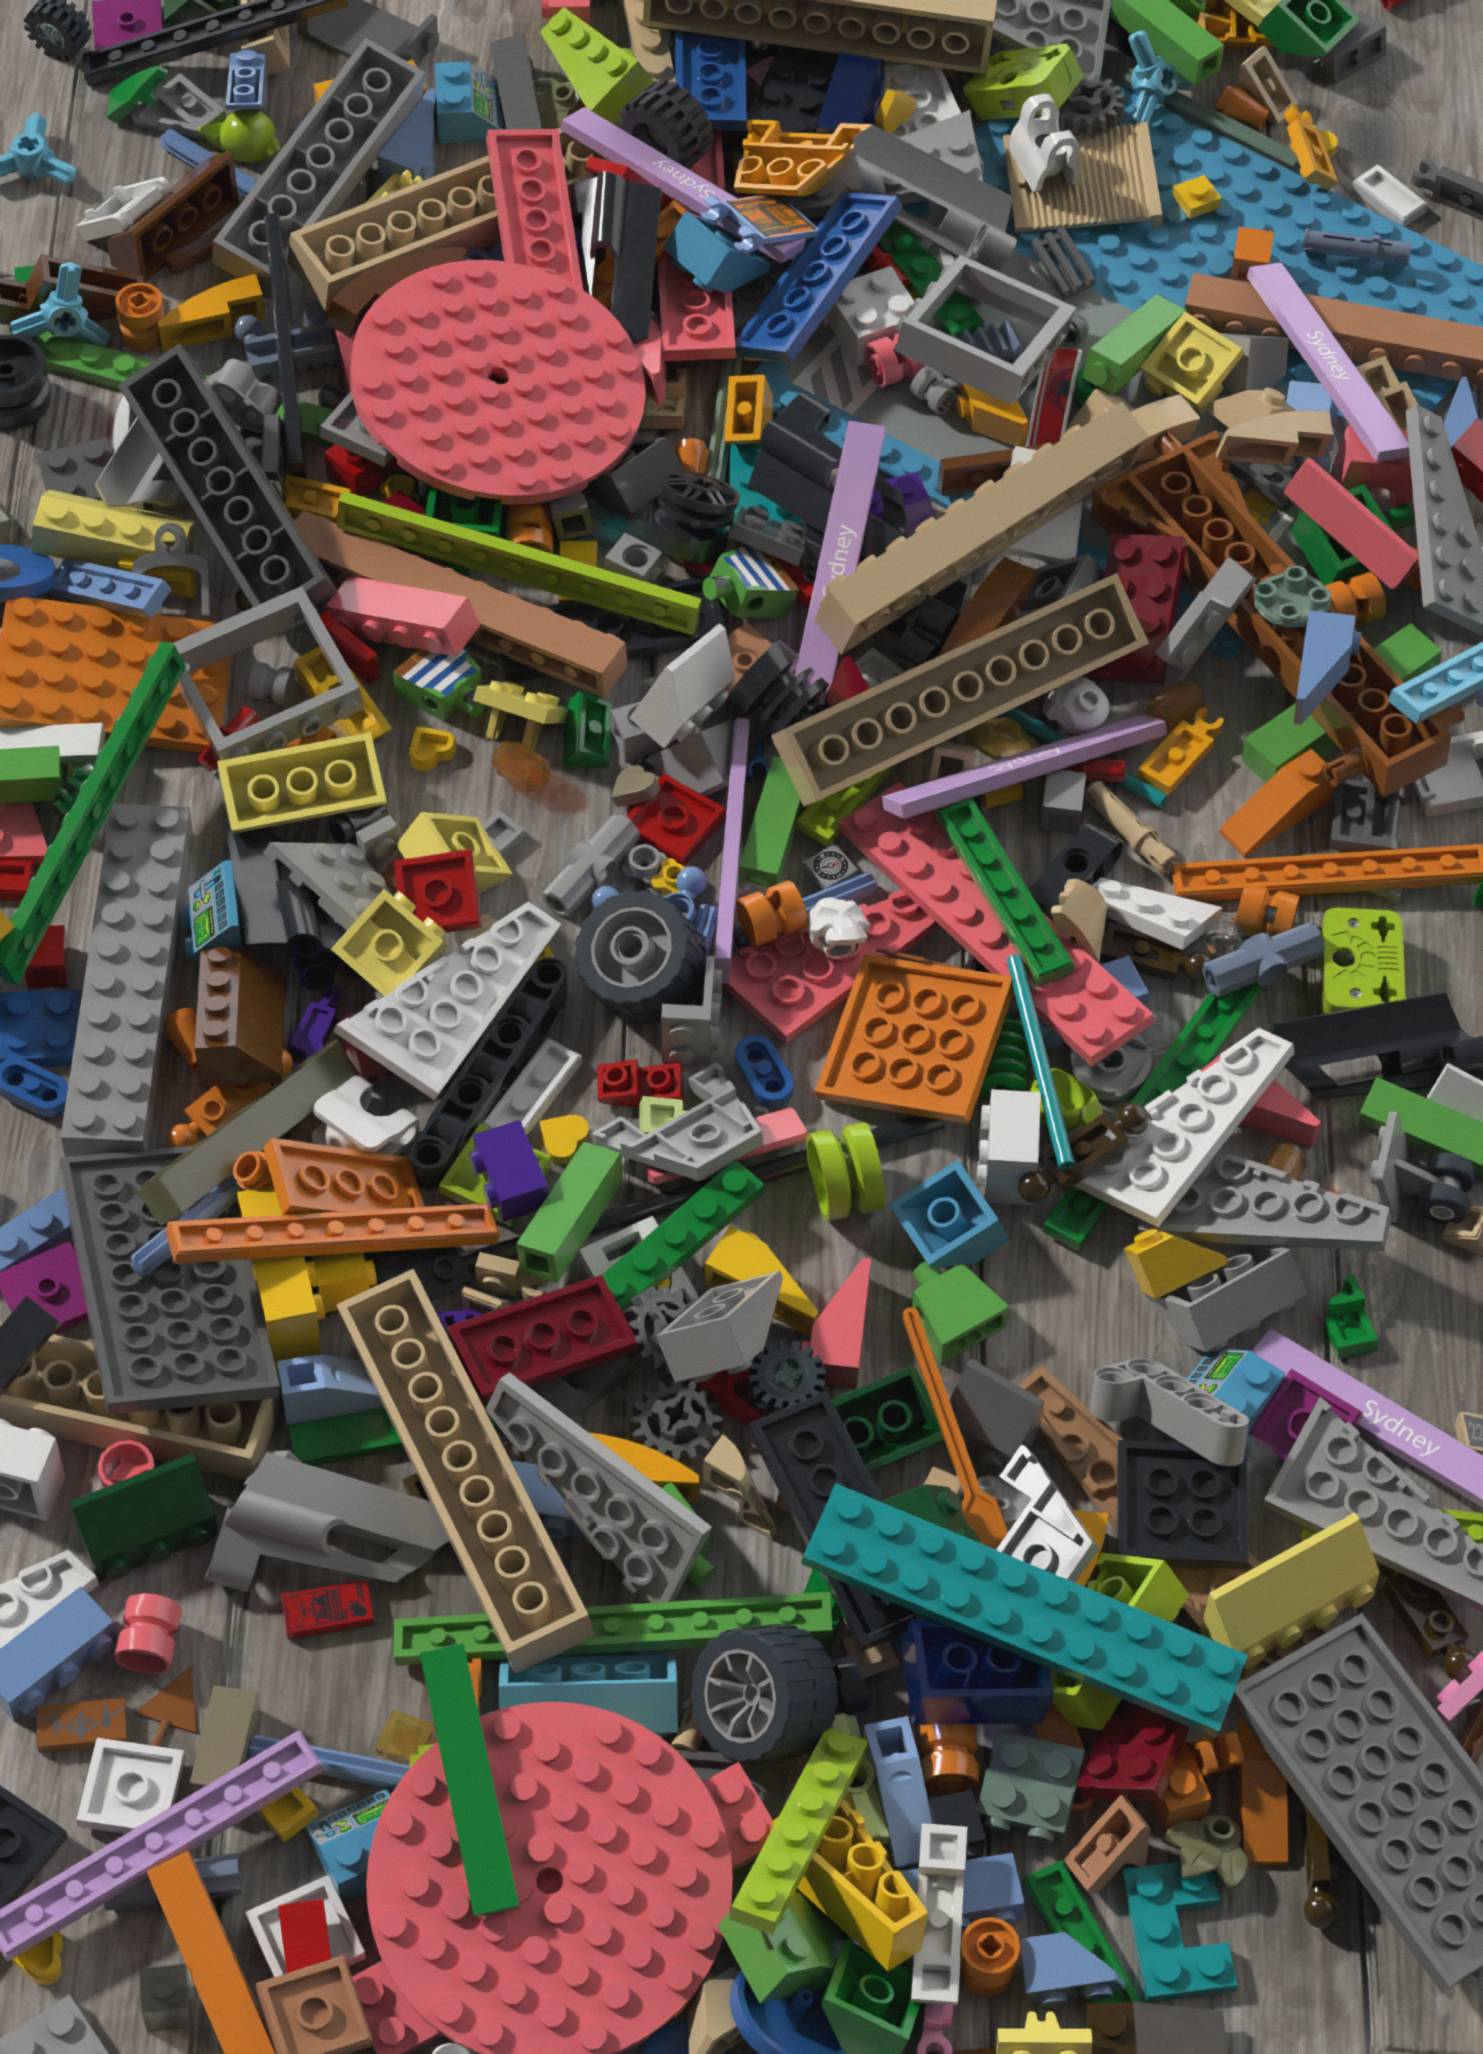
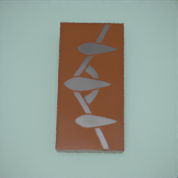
(80, 1724)

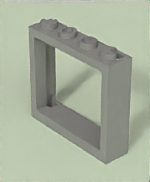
(967, 362)
(245, 631)

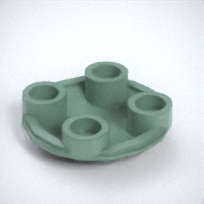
(1290, 596)

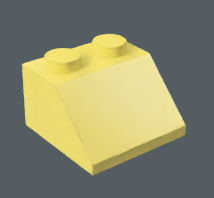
(448, 833)

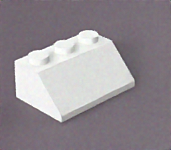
(688, 690)

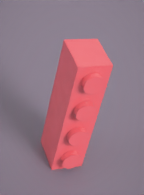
(404, 615)

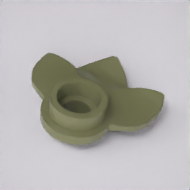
(556, 101)
(1207, 1851)

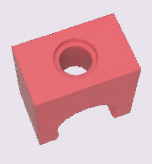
(1357, 467)

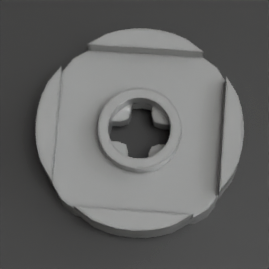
(1115, 1083)

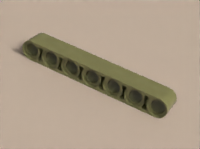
(248, 1130)

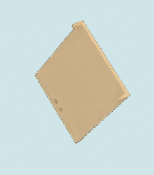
(1113, 184)

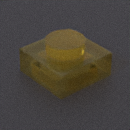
(403, 1737)

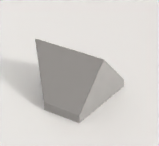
(1261, 364)
(700, 760)

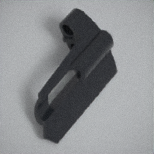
(626, 223)
(920, 630)
(282, 913)
(1407, 1035)

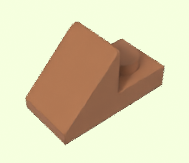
(1108, 1845)

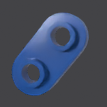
(766, 1074)
(35, 1088)

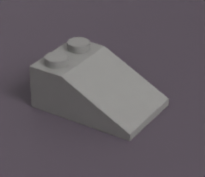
(721, 1329)

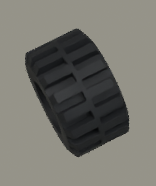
(669, 122)

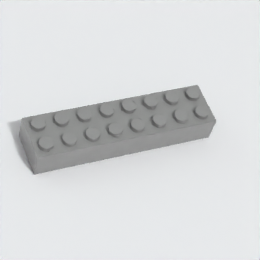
(322, 158)

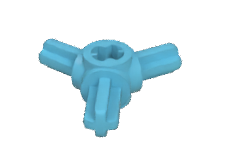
(1151, 78)
(32, 156)
(51, 317)

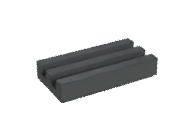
(1052, 241)

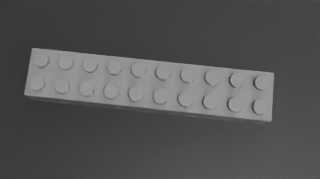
(128, 981)

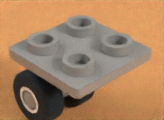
(1439, 1187)

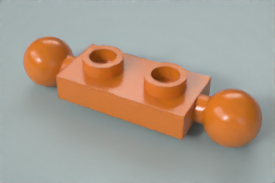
(217, 1107)

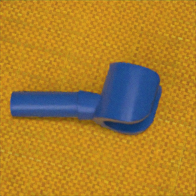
(758, 763)

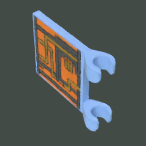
(762, 218)

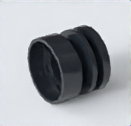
(693, 517)
(777, 690)

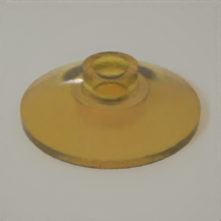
(1001, 738)

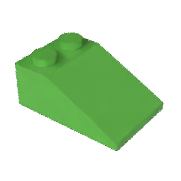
(793, 1958)

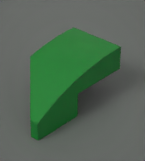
(132, 90)
(1348, 1322)

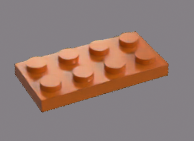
(338, 1179)

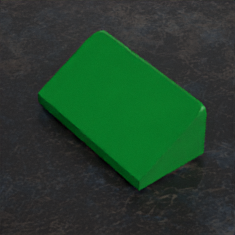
(587, 732)

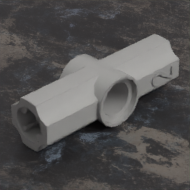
(591, 865)

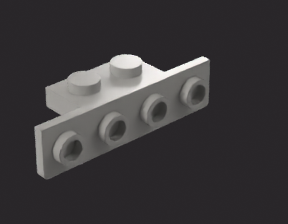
(1202, 622)

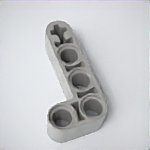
(1172, 1405)

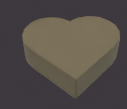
(634, 786)

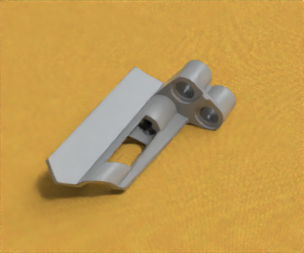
(965, 212)
(136, 460)
(295, 1505)

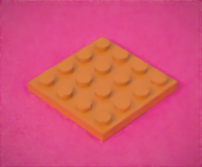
(915, 1038)

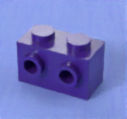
(510, 1171)

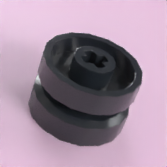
(23, 382)

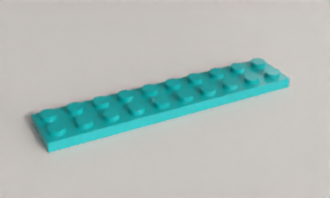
(1025, 1610)

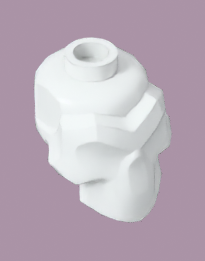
(1077, 706)
(837, 927)

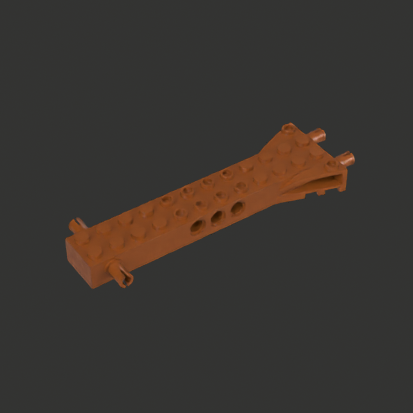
(1197, 498)

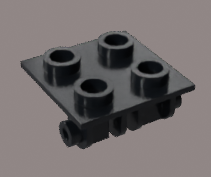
(436, 1268)

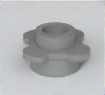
(642, 855)

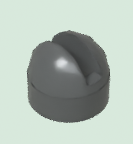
(1078, 331)
(331, 396)

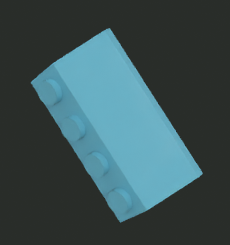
(629, 1684)

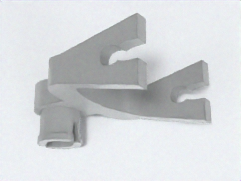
(178, 556)

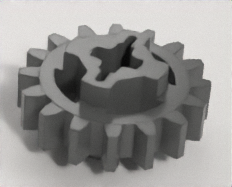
(1092, 107)
(647, 1317)
(665, 1410)

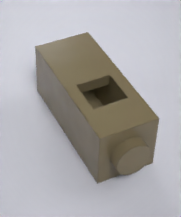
(225, 1734)

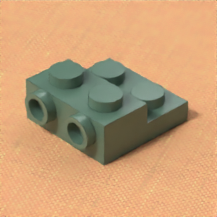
(1030, 1786)

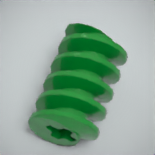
(1008, 1059)

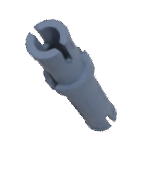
(1366, 248)

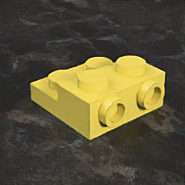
(1191, 363)
(390, 942)

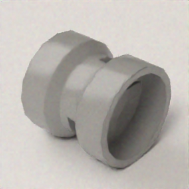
(935, 389)
(271, 683)

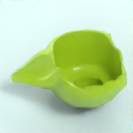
(244, 134)
(1075, 1098)

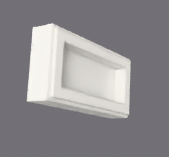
(1389, 196)

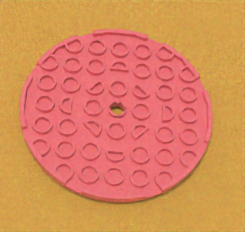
(428, 393)
(571, 1967)

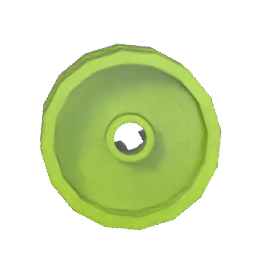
(845, 1171)

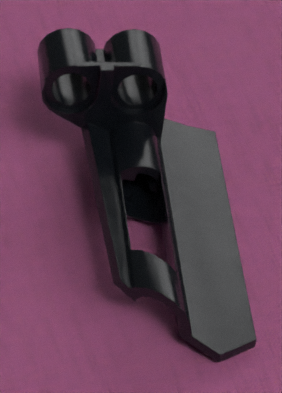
(797, 470)

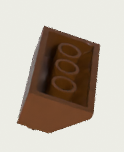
(178, 219)
(239, 1019)

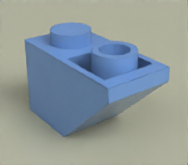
(1063, 1969)

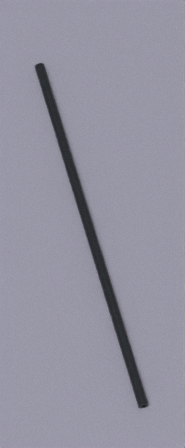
(675, 1198)

